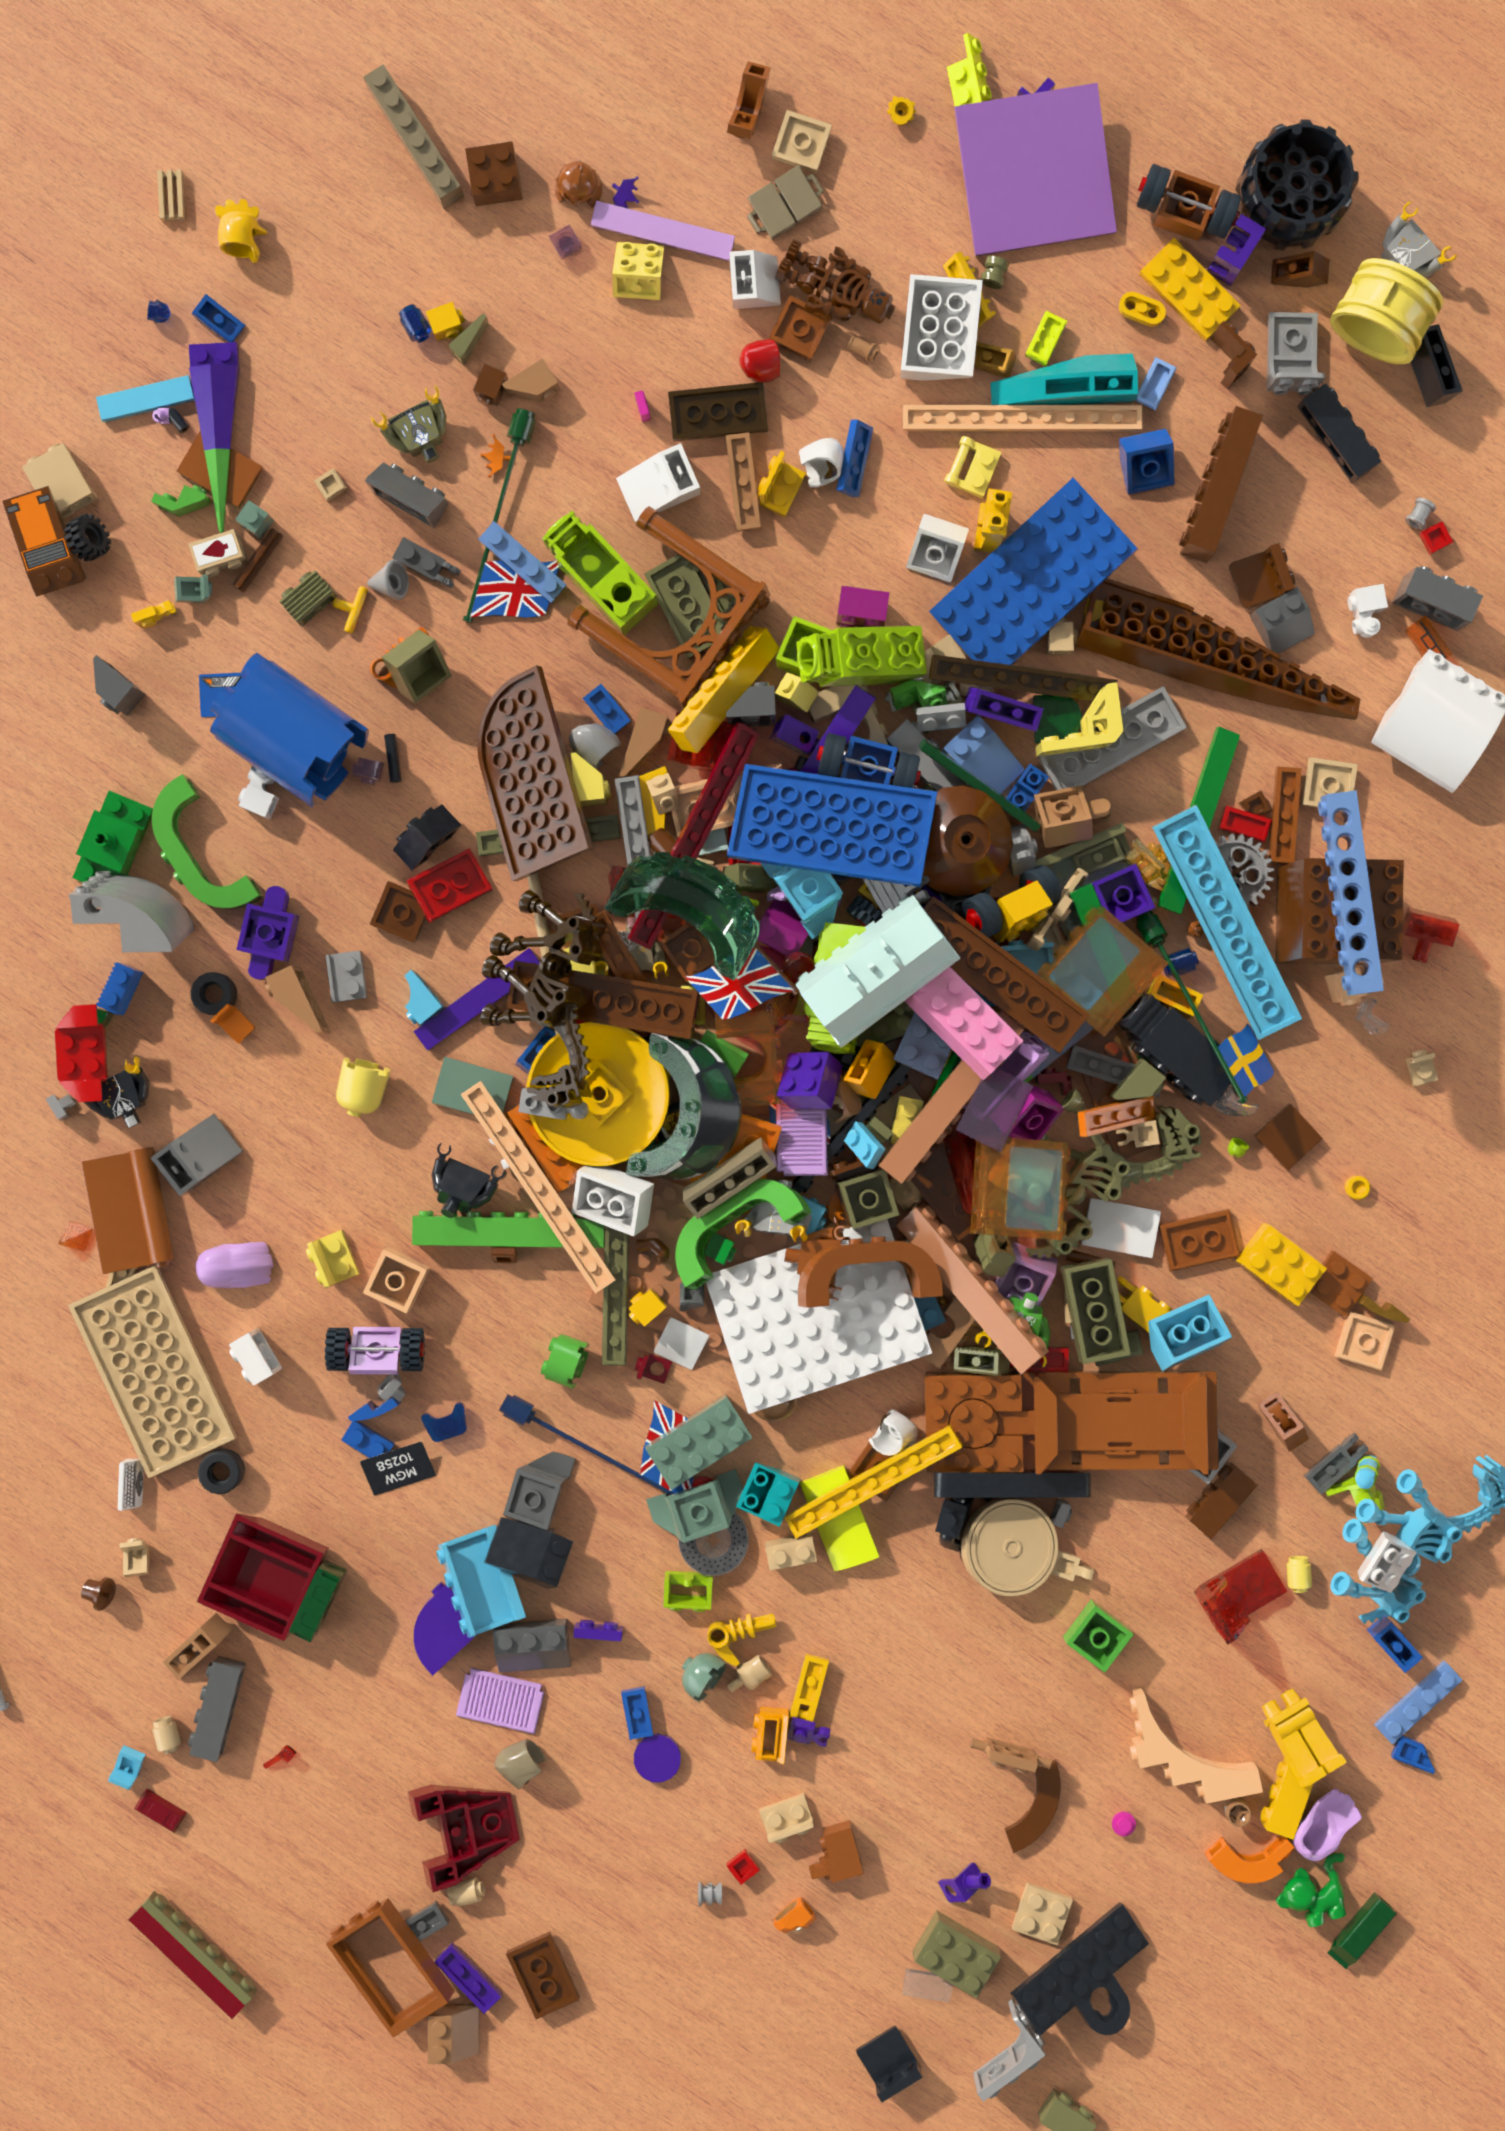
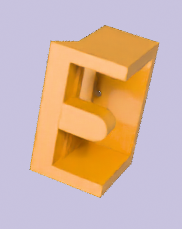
(779, 1715)

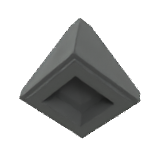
(691, 1298)

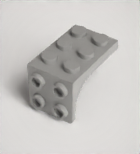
(1292, 353)
(1012, 2061)

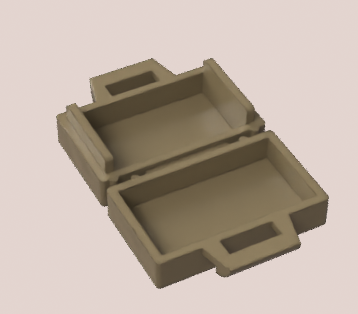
(795, 198)

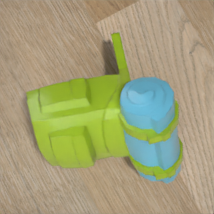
(1363, 1483)

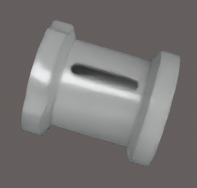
(1420, 513)

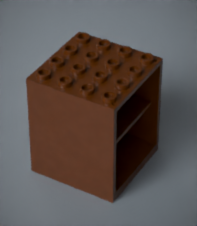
(1306, 918)

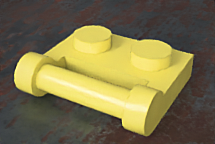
(979, 471)

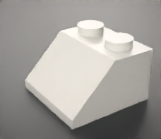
(937, 548)
(255, 1357)

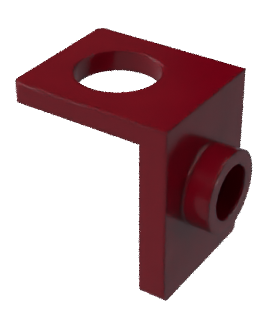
(643, 1367)

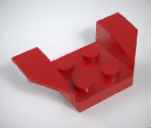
(81, 1053)

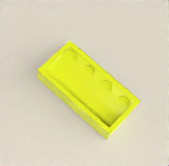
(846, 1535)

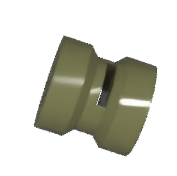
(994, 272)

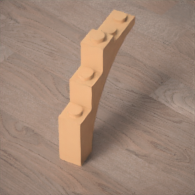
(1214, 1779)

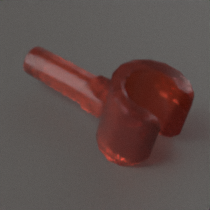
(285, 1754)

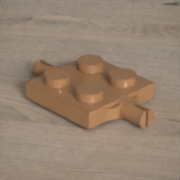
(1004, 1753)

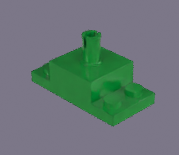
(112, 837)

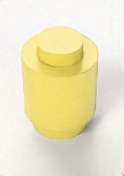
(1299, 1574)

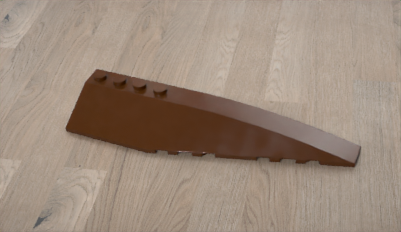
(1193, 649)

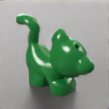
(1302, 1894)

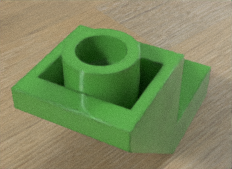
(188, 501)
(913, 690)

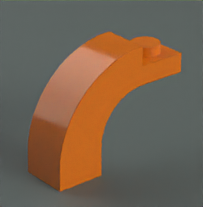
(1250, 1868)

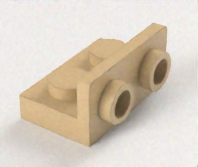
(787, 1818)

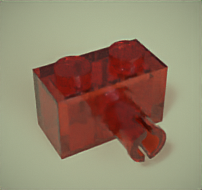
(1429, 929)

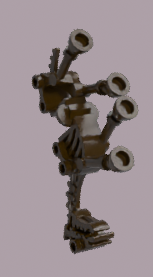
(548, 998)

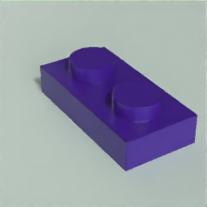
(588, 1630)

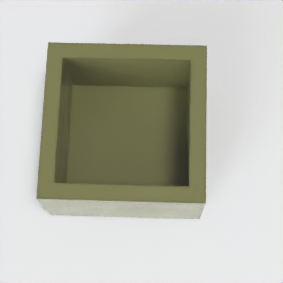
(416, 666)

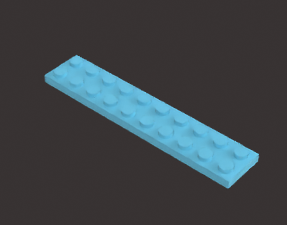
(1227, 922)

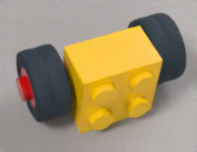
(1017, 910)

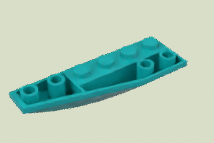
(1072, 382)

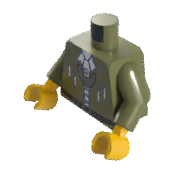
(417, 428)

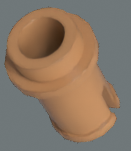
(863, 348)

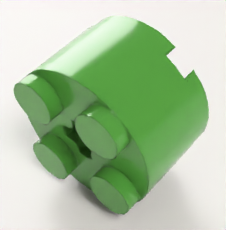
(565, 1360)

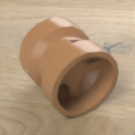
(1239, 1816)

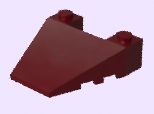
(472, 1829)

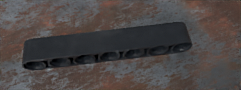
(1011, 1485)

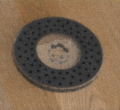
(721, 1558)

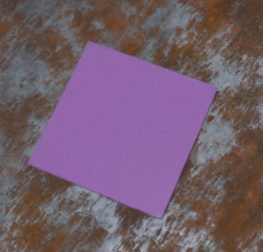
(1035, 169)

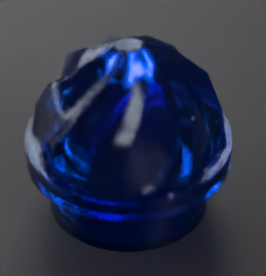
(158, 311)

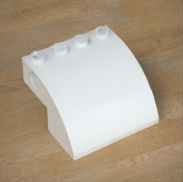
(1441, 721)

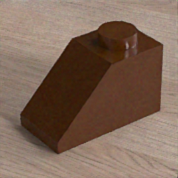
(1301, 270)

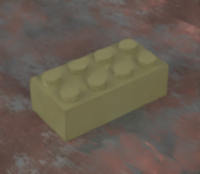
(1095, 1310)

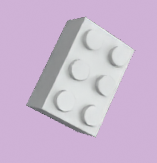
(613, 1198)

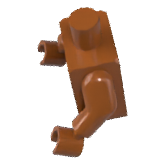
(816, 1242)

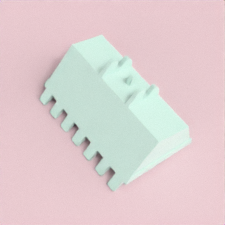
(876, 970)

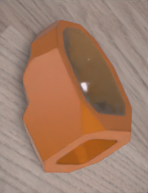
(794, 1916)

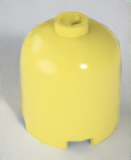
(361, 1086)

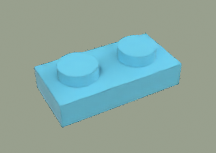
(864, 1145)

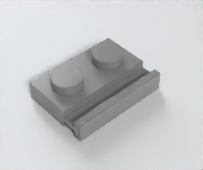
(346, 976)

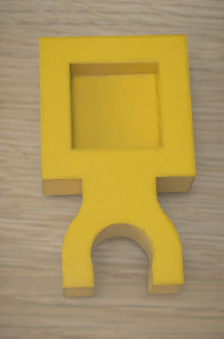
(148, 616)

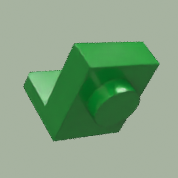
(720, 1249)

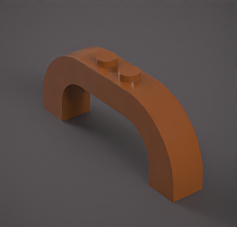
(816, 1275)

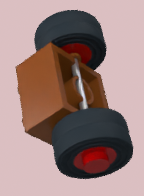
(1187, 203)

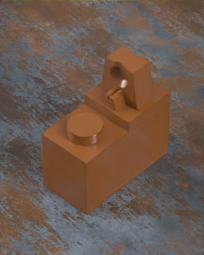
(841, 1854)

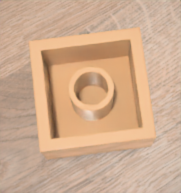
(396, 1280)

